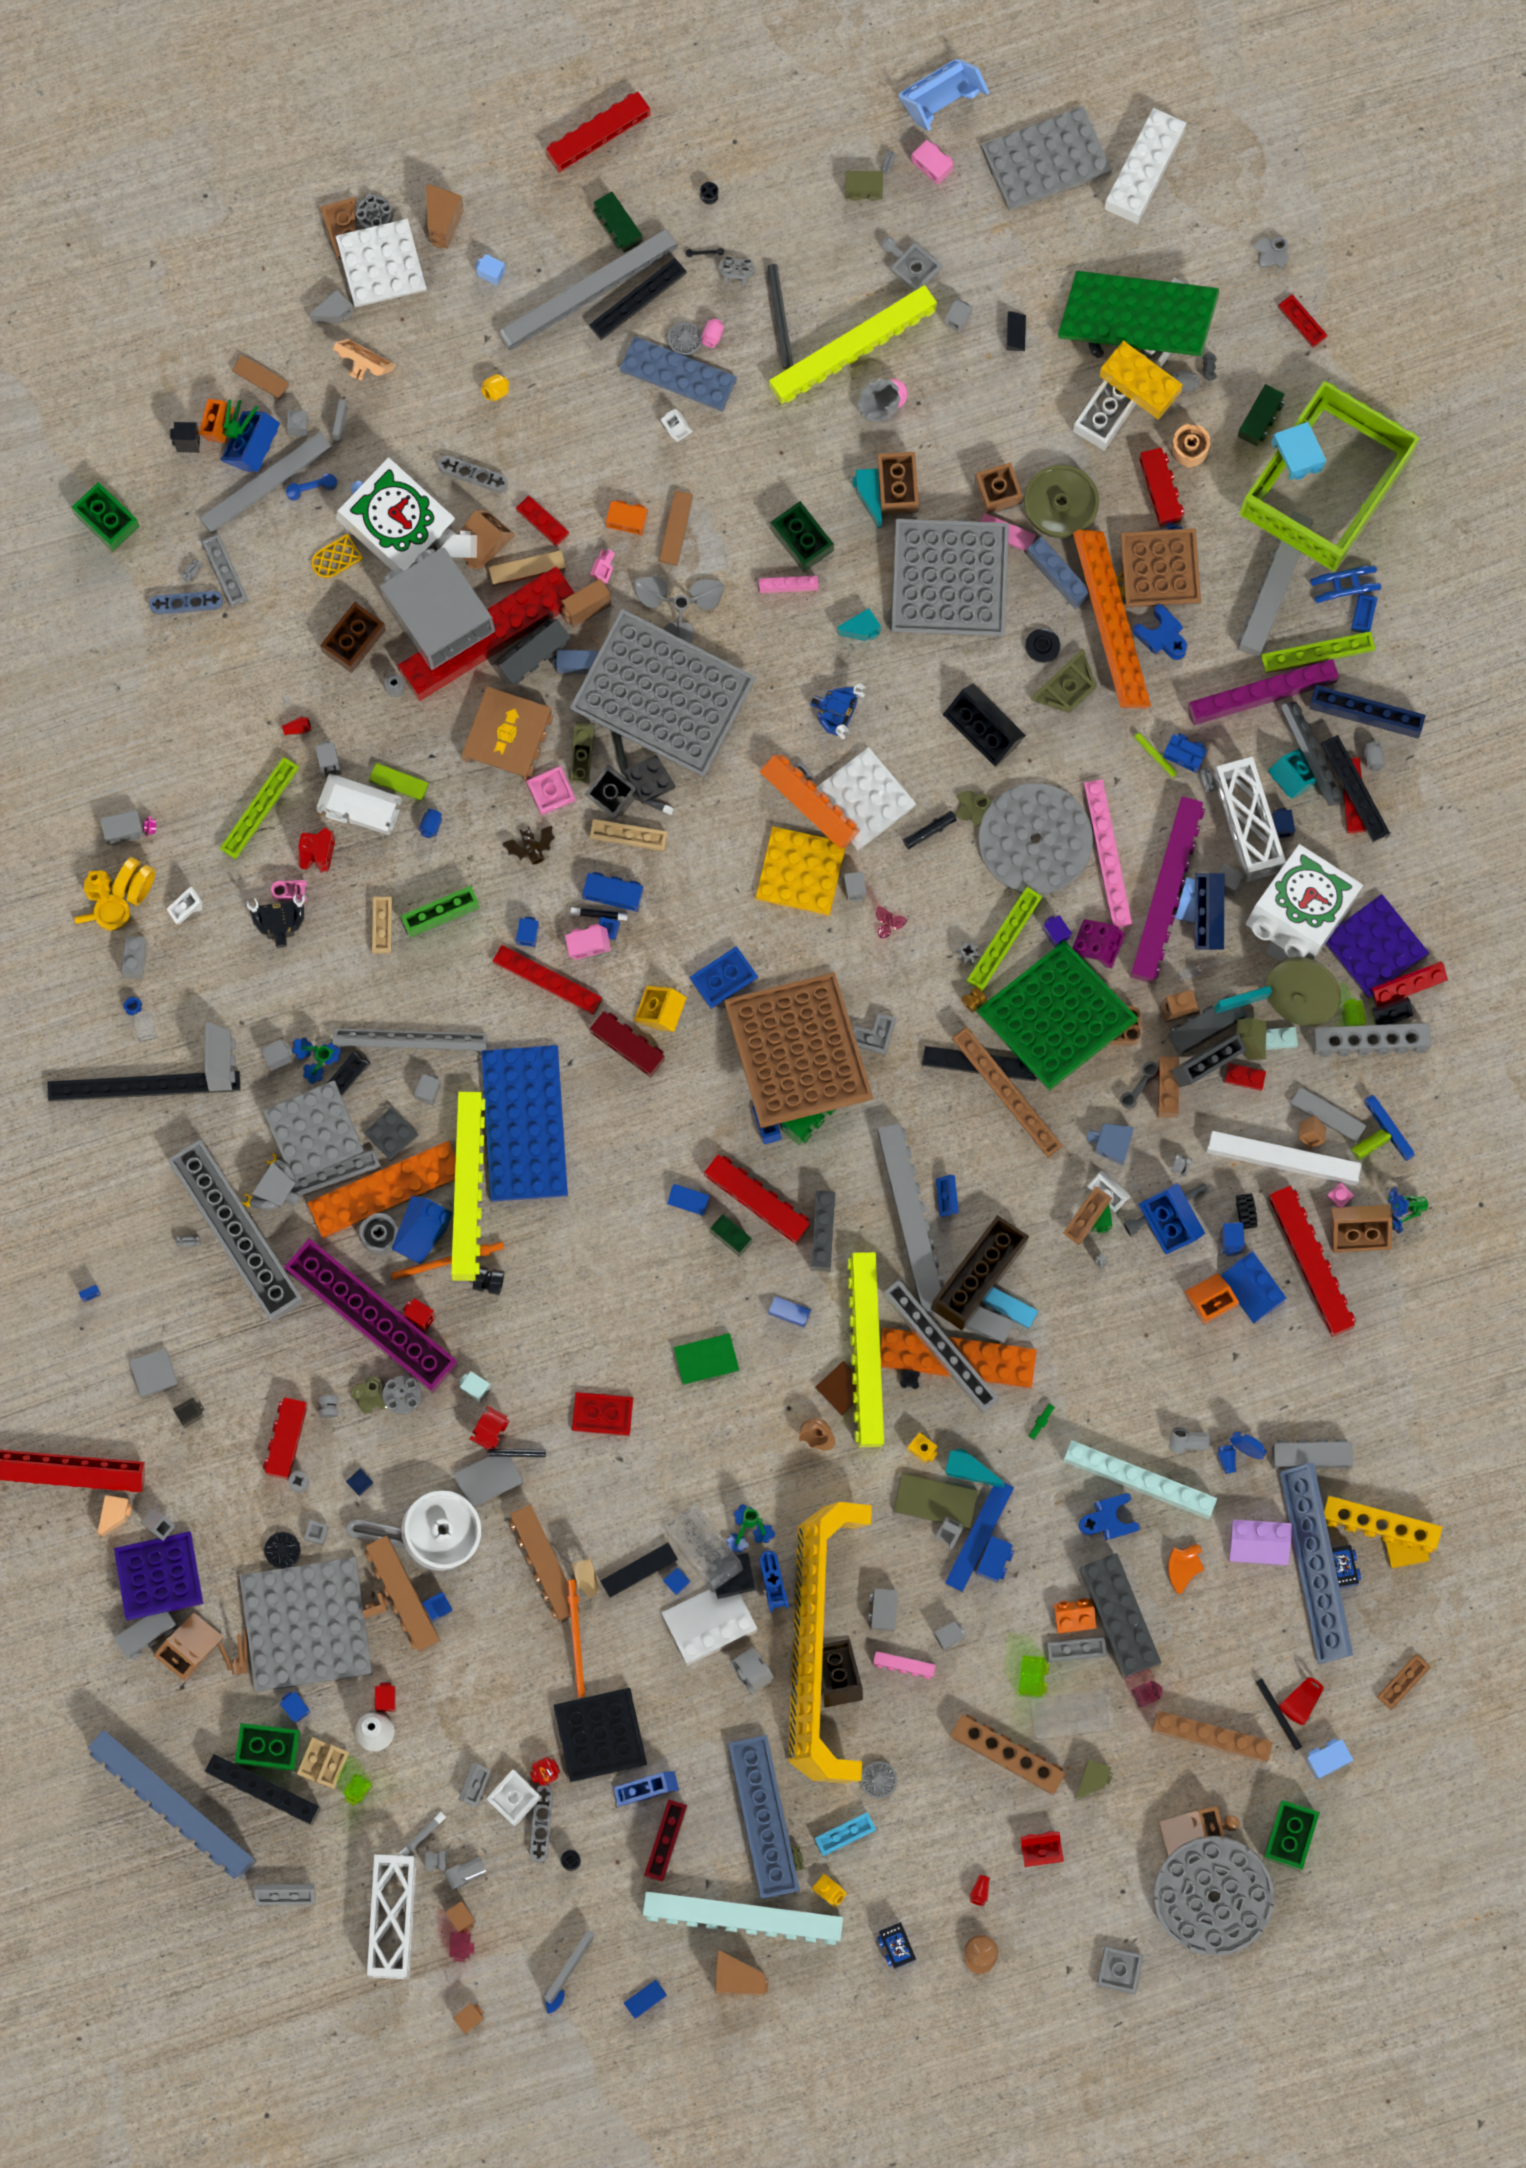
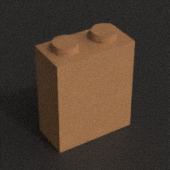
(586, 603)

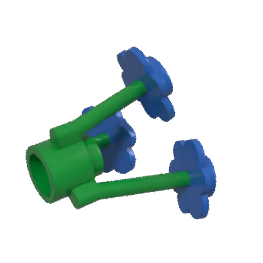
(324, 1053)
(1400, 1204)
(749, 1518)

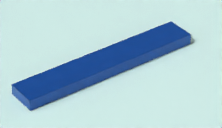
(978, 1537)

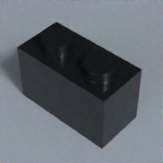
(185, 437)

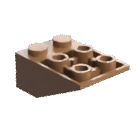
(188, 1647)

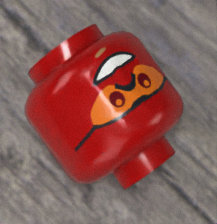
(545, 1771)

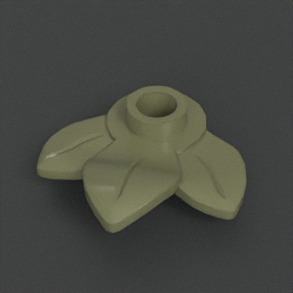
(970, 807)
(368, 1397)

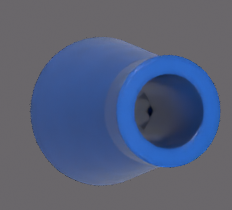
(1227, 1457)

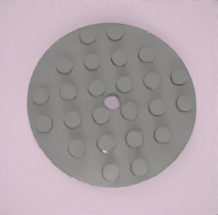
(1042, 812)
(1218, 1866)

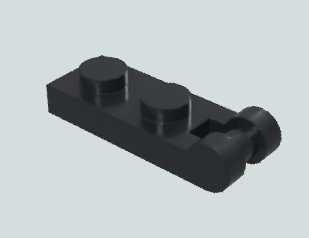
(347, 1074)

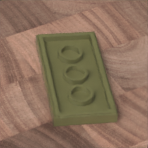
(935, 1500)

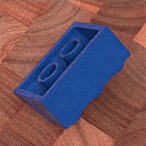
(251, 447)
(1171, 1218)
(1254, 1287)

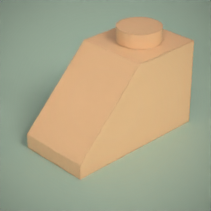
(113, 1514)

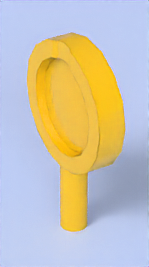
(108, 914)

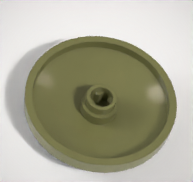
(1061, 501)
(1303, 991)

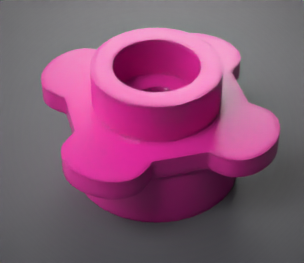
(149, 826)

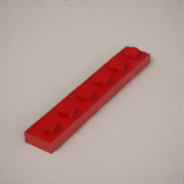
(547, 979)

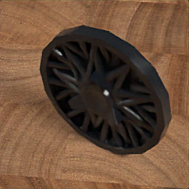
(1042, 645)
(282, 1550)

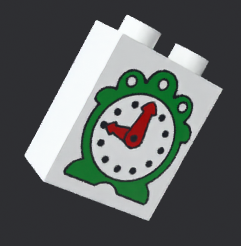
(395, 517)
(1303, 904)

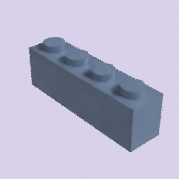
(1058, 573)

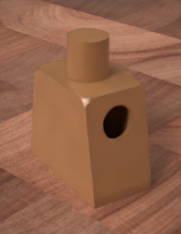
(1180, 1006)

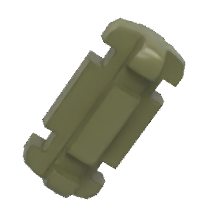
(797, 1857)

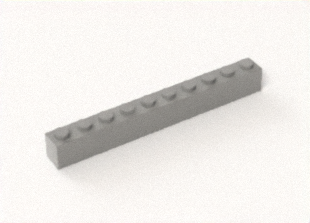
(910, 1214)

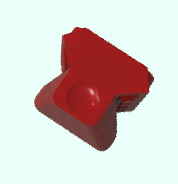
(316, 849)

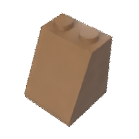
(443, 214)
(491, 537)
(738, 1978)

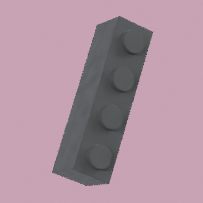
(1203, 1028)
(1208, 1060)
(823, 1231)

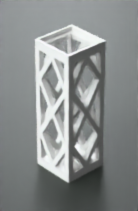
(1251, 868)
(376, 1935)

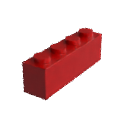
(1161, 487)
(286, 1438)

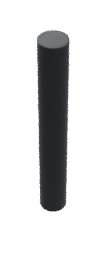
(516, 1453)

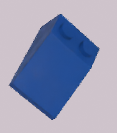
(421, 1228)

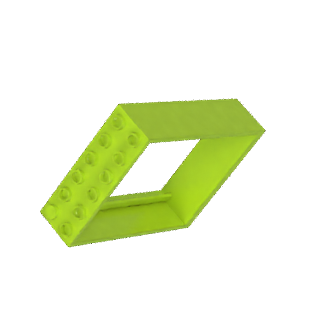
(1366, 421)

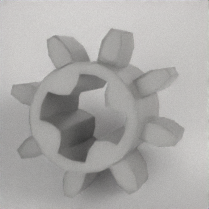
(965, 947)

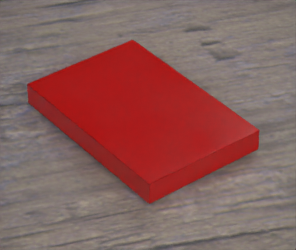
(602, 1414)

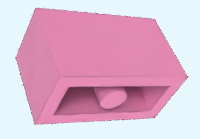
(932, 162)
(587, 942)

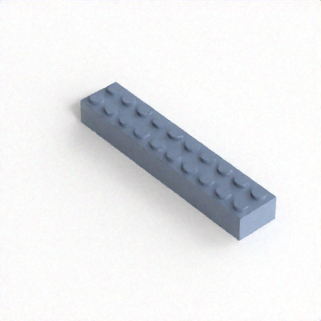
(168, 1801)

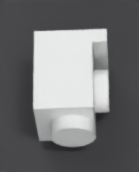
(676, 425)

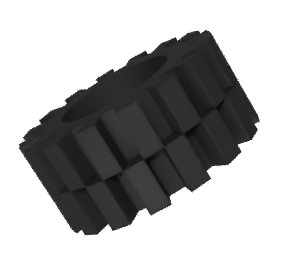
(1246, 1210)

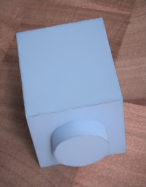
(490, 269)

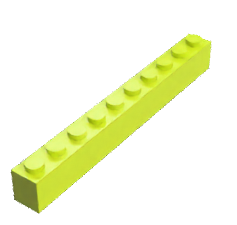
(853, 344)
(467, 1186)
(866, 1350)

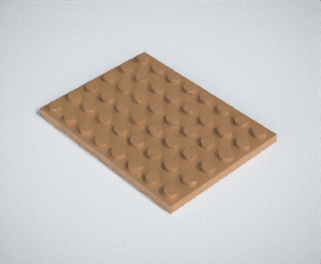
(798, 1050)

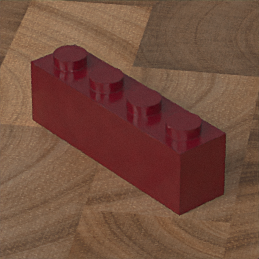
(627, 1044)
(665, 1841)

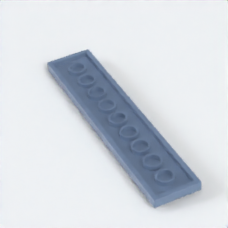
(1316, 1563)

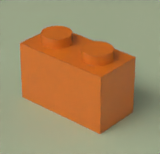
(213, 421)
(627, 517)

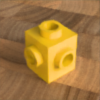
(98, 885)

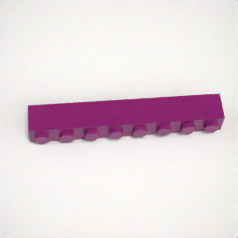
(1263, 692)

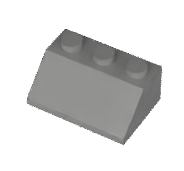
(219, 1057)

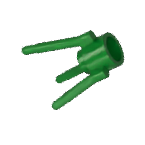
(232, 427)

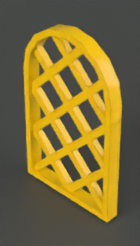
(335, 561)

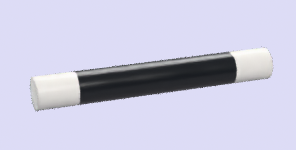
(599, 913)

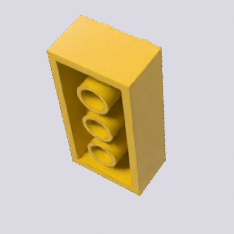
(1141, 380)

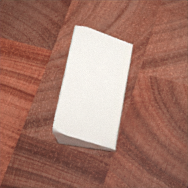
(1108, 1185)

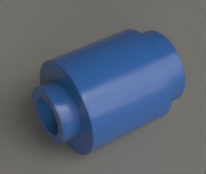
(430, 823)

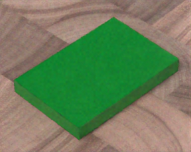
(706, 1359)

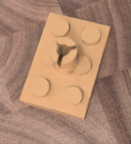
(362, 359)

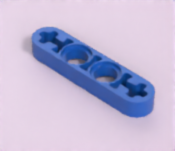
(1388, 1125)

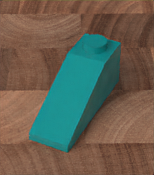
(868, 491)
(966, 1467)

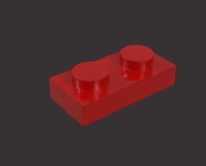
(1245, 1077)

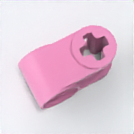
(290, 888)

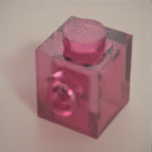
(461, 1946)

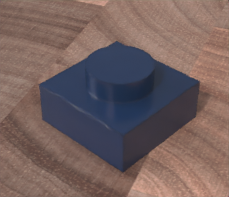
(359, 1482)

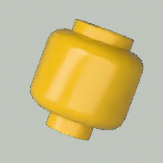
(495, 387)

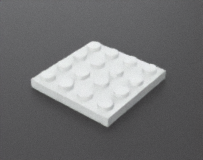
(381, 263)
(867, 796)

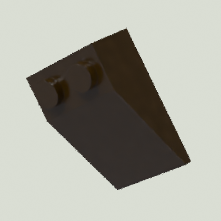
(840, 1674)

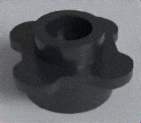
(906, 1383)

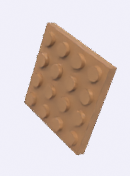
(1160, 568)

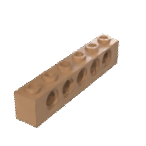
(1013, 1764)

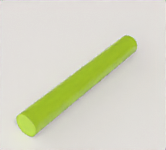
(1156, 755)

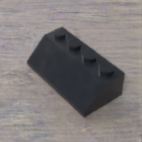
(983, 724)

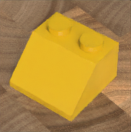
(660, 1008)

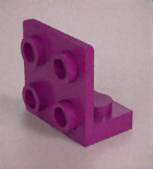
(1099, 942)

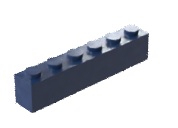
(1367, 711)

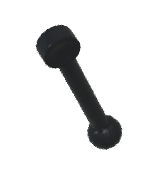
(689, 253)

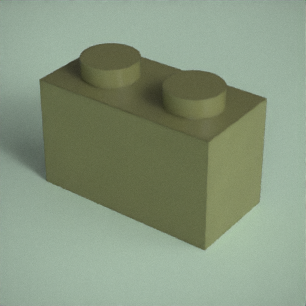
(864, 185)

